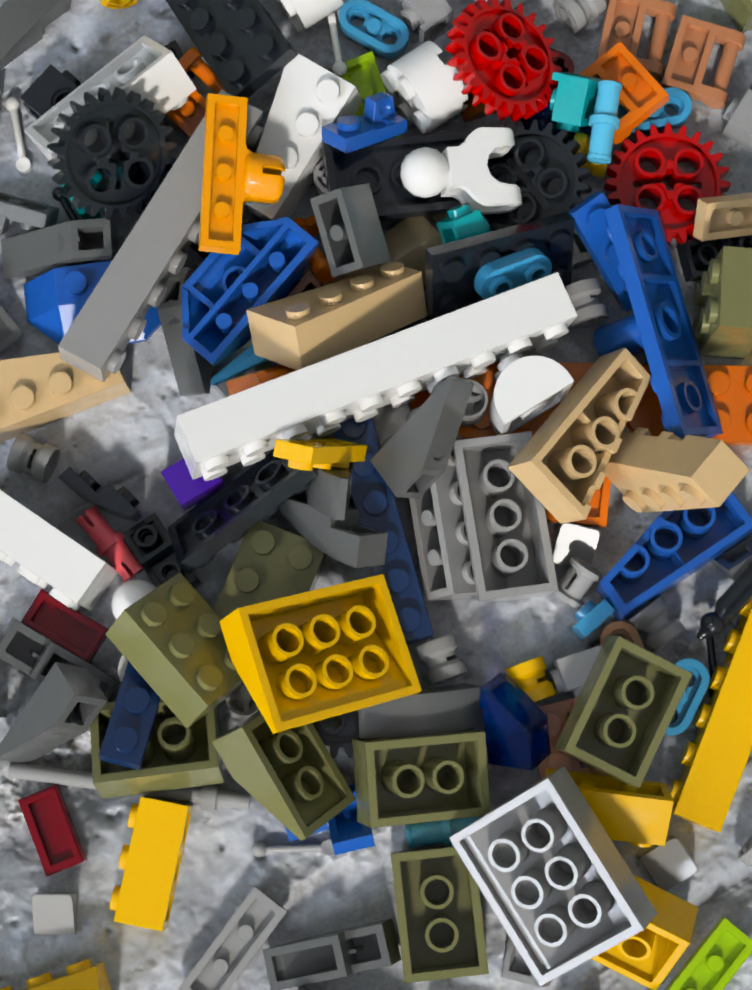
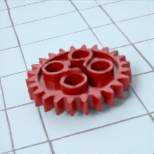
(503, 59)
(665, 153)

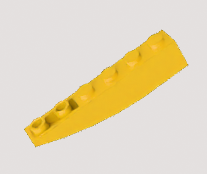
(723, 737)

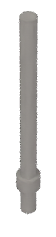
(207, 796)

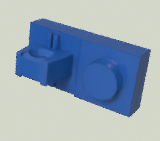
(374, 126)

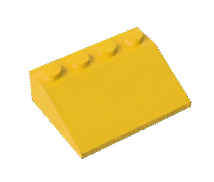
(321, 652)

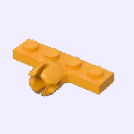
(232, 175)

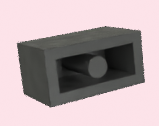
(350, 229)

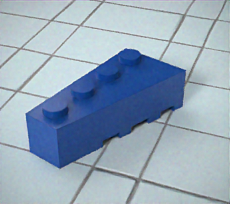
(672, 551)

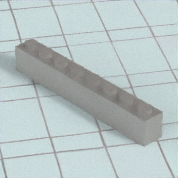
(144, 263)

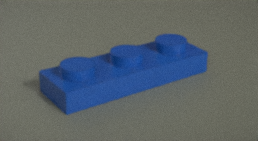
(591, 228)

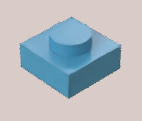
(590, 617)

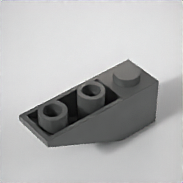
(59, 246)
(189, 367)
(423, 445)
(54, 715)

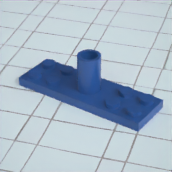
(658, 323)

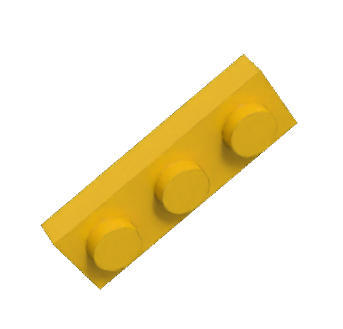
(319, 453)

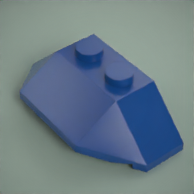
(229, 284)
(60, 294)

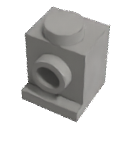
(428, 17)
(573, 670)

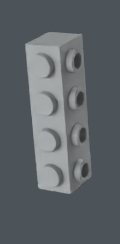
(443, 539)

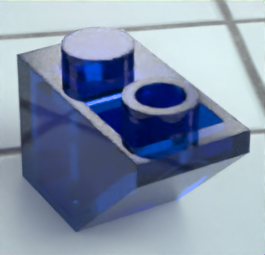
(513, 725)

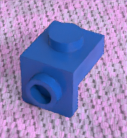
(347, 833)

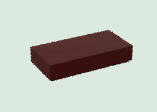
(65, 626)
(52, 830)

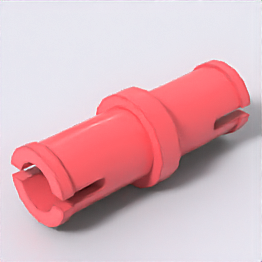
(109, 544)

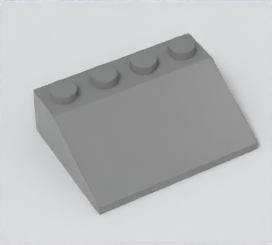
(553, 877)

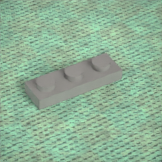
(236, 943)

